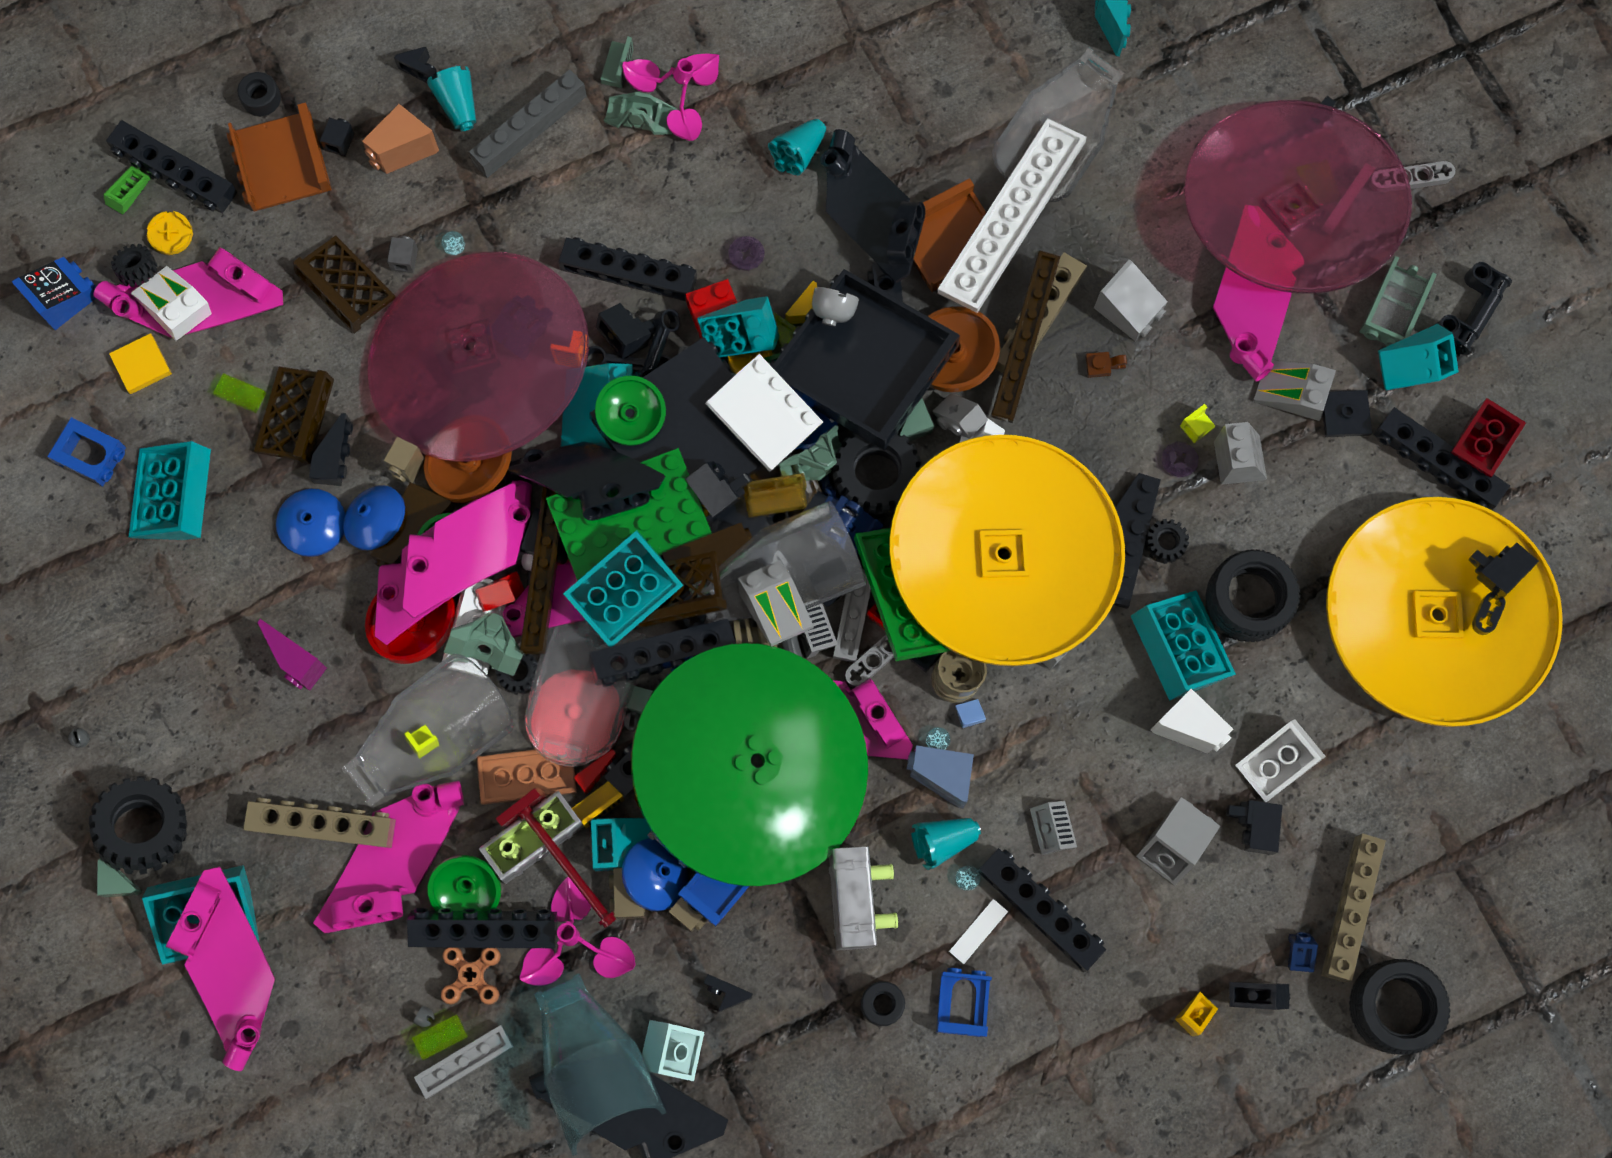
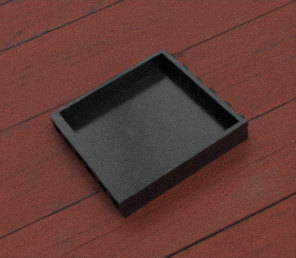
(870, 367)
(689, 423)

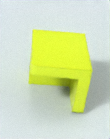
(1197, 424)
(422, 741)

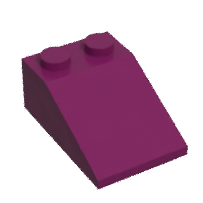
(299, 665)

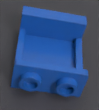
(711, 897)

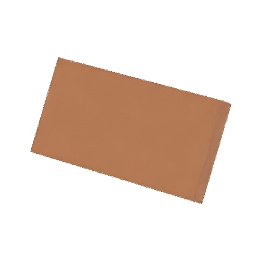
(515, 774)

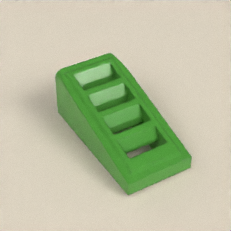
(119, 201)

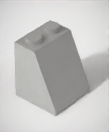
(1131, 302)
(1239, 454)
(1178, 841)

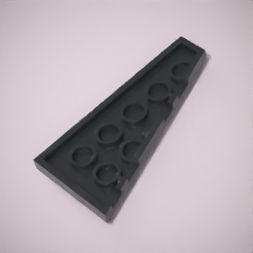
(1135, 517)

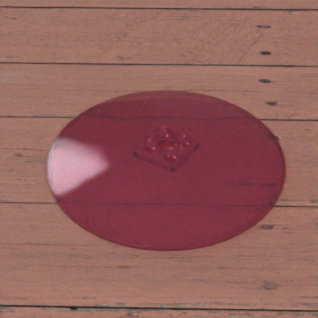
(1308, 154)
(503, 389)

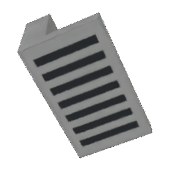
(819, 637)
(1053, 827)

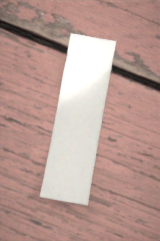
(978, 931)

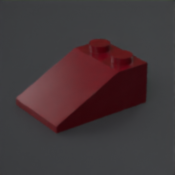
(1488, 437)

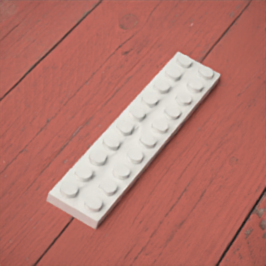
(1011, 215)

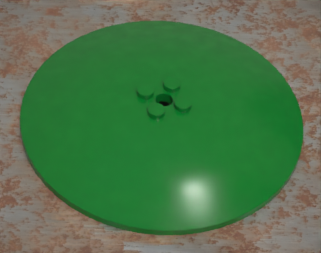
(698, 773)

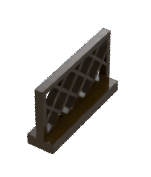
(332, 298)
(312, 413)
(693, 606)

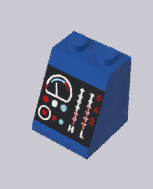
(56, 291)

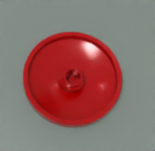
(418, 640)

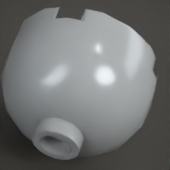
(833, 306)

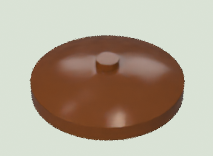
(976, 352)
(465, 479)

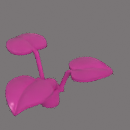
(700, 67)
(542, 964)

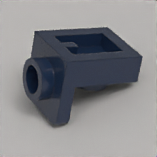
(1302, 952)

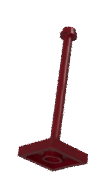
(523, 810)

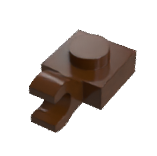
(1101, 364)

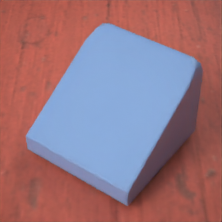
(970, 713)

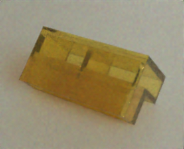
(776, 495)

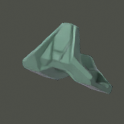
(625, 110)
(816, 460)
(486, 641)

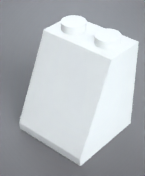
(1194, 724)

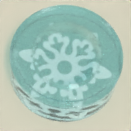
(453, 243)
(938, 738)
(967, 878)

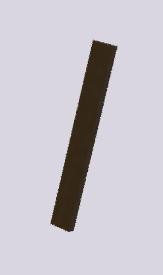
(1025, 337)
(541, 581)

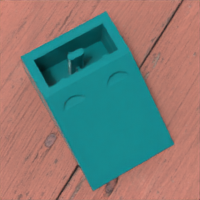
(1112, 19)
(741, 327)
(1419, 359)
(613, 840)

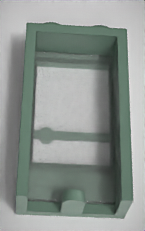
(1396, 304)

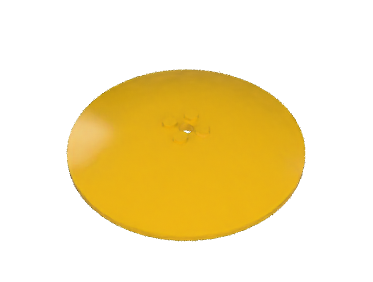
(1017, 498)
(1431, 669)

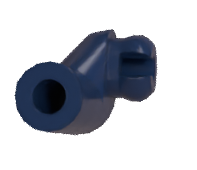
(827, 486)

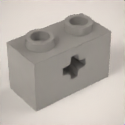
(960, 415)

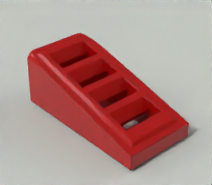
(591, 774)

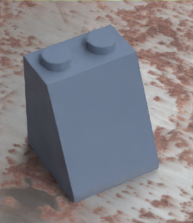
(942, 772)

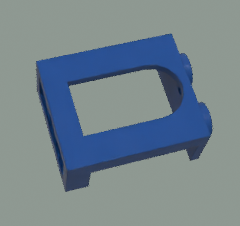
(67, 442)
(982, 985)

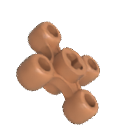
(463, 983)

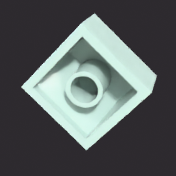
(672, 1050)

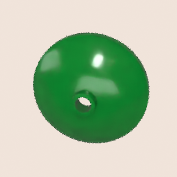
(634, 394)
(449, 891)

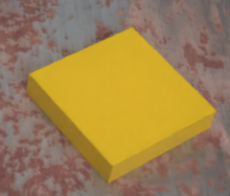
(140, 363)

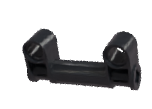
(1492, 293)

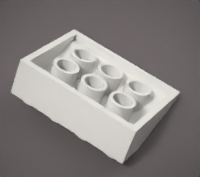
(764, 412)

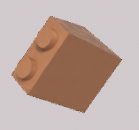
(399, 141)

